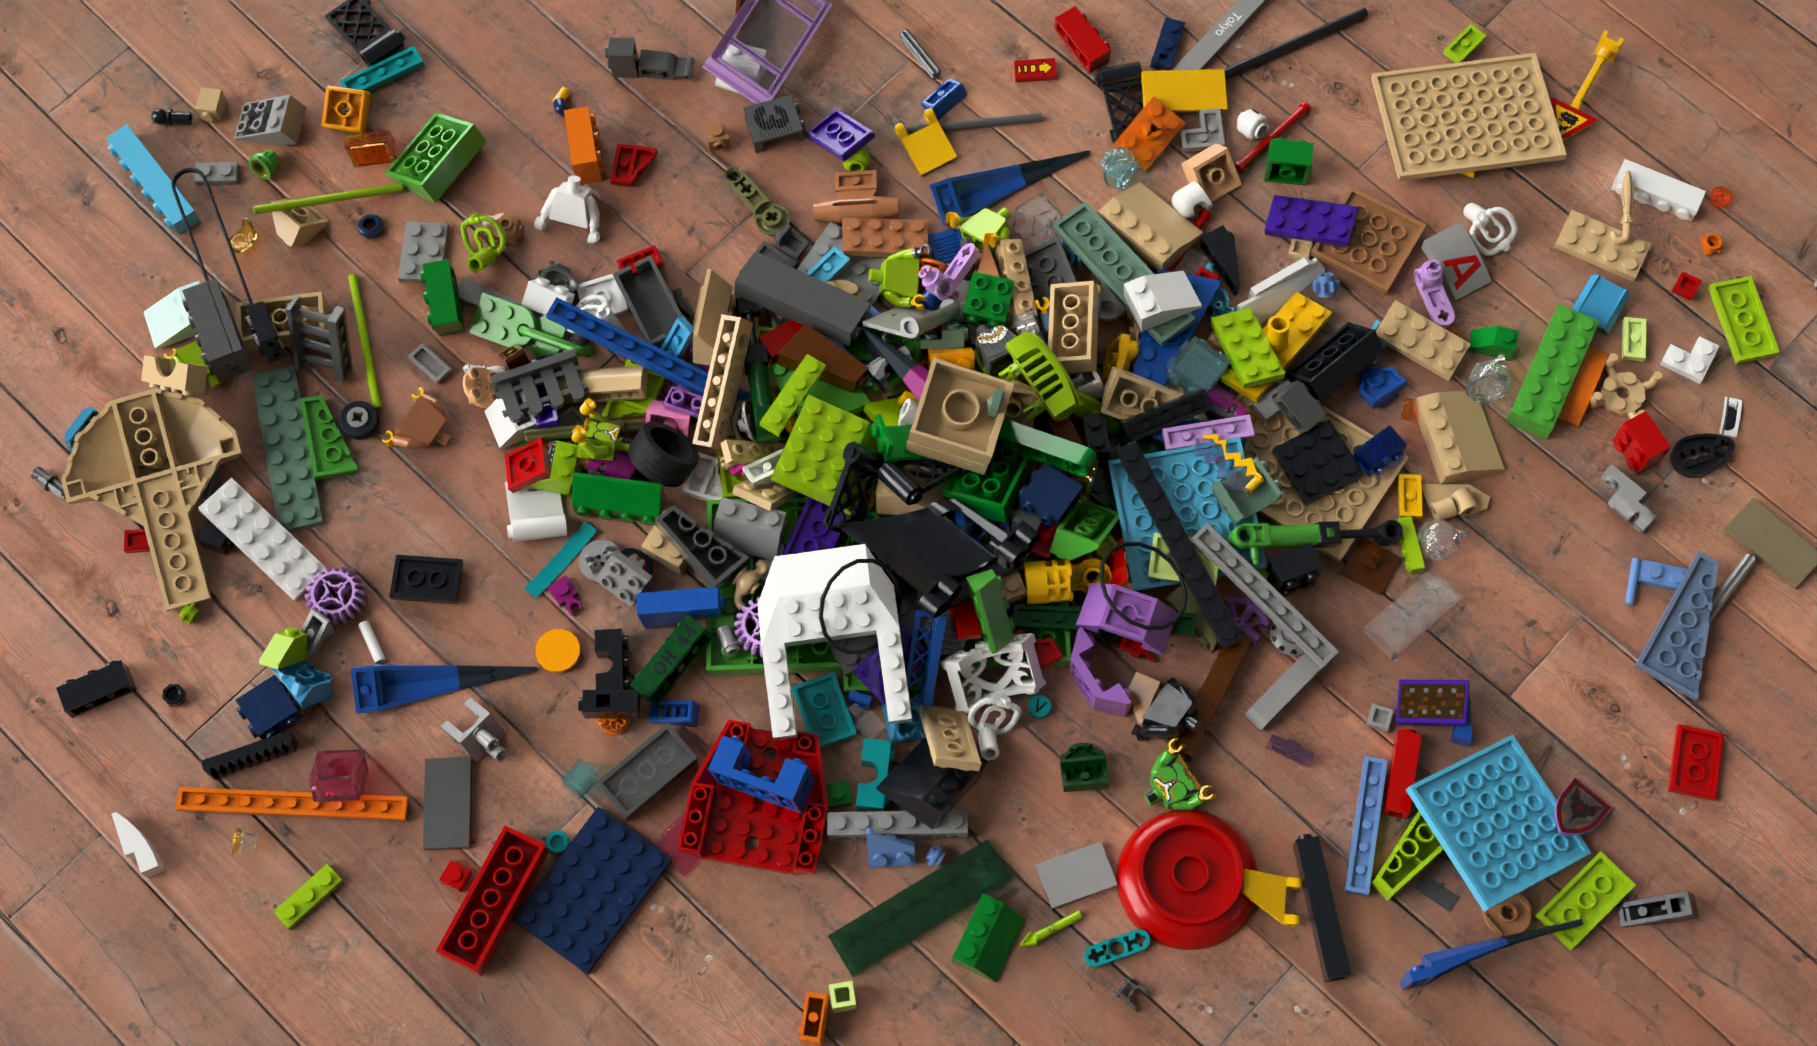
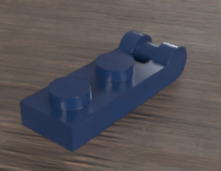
(1167, 43)

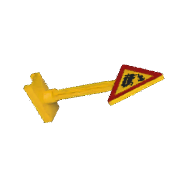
(1569, 117)

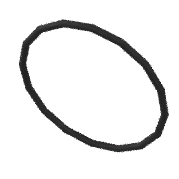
(1101, 575)
(830, 581)

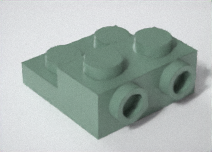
(951, 336)

